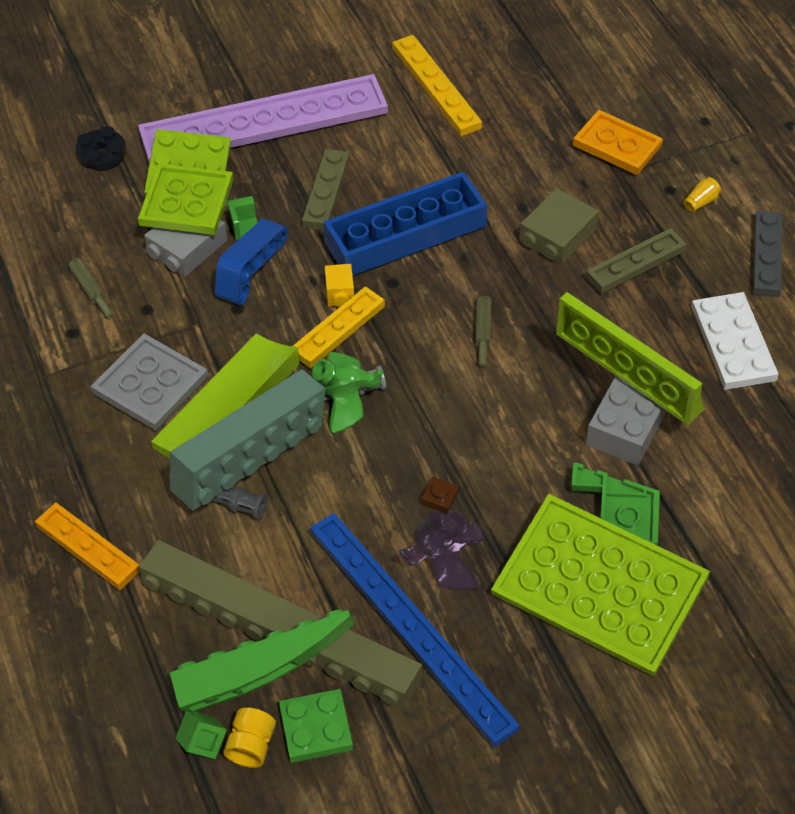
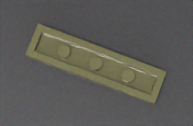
(326, 189)
(635, 260)

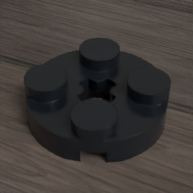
(90, 143)

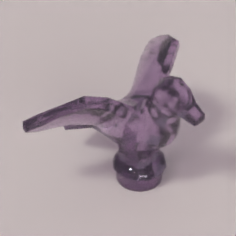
(441, 540)

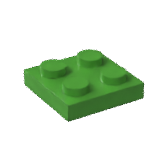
(315, 725)

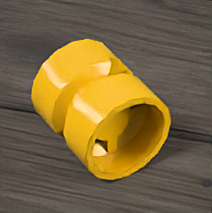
(250, 736)

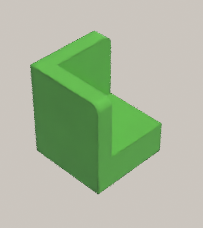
(242, 215)
(200, 734)

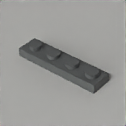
(767, 254)

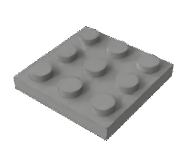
(149, 381)

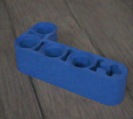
(245, 258)

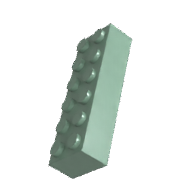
(246, 439)

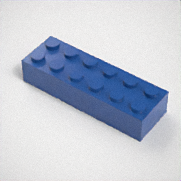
(405, 223)

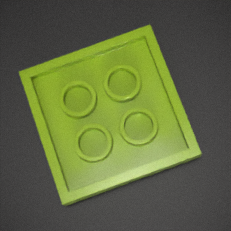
(189, 151)
(186, 199)

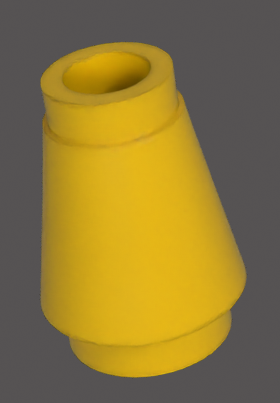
(704, 193)

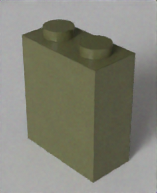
(559, 226)

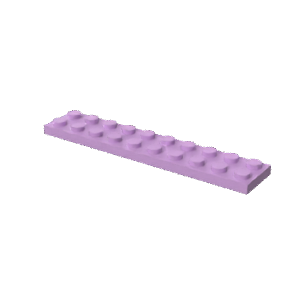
(279, 114)

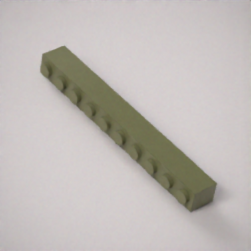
(259, 613)

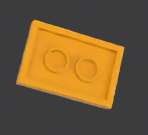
(617, 142)

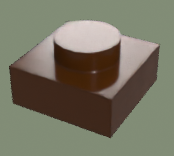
(439, 495)

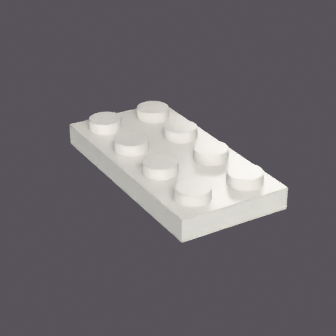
(734, 341)

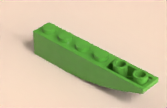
(255, 663)

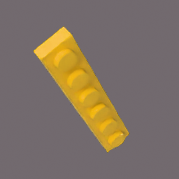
(437, 85)

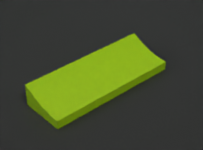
(629, 359)
(245, 377)

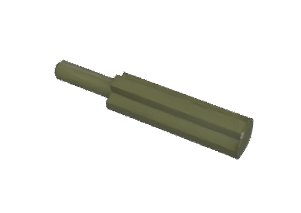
(89, 285)
(483, 327)

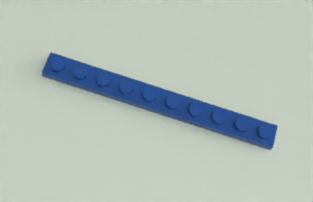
(415, 631)

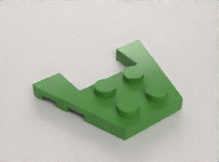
(623, 502)

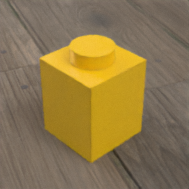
(339, 284)

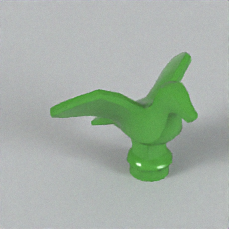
(341, 380)

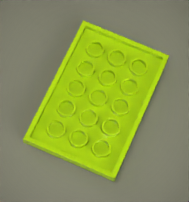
(601, 584)

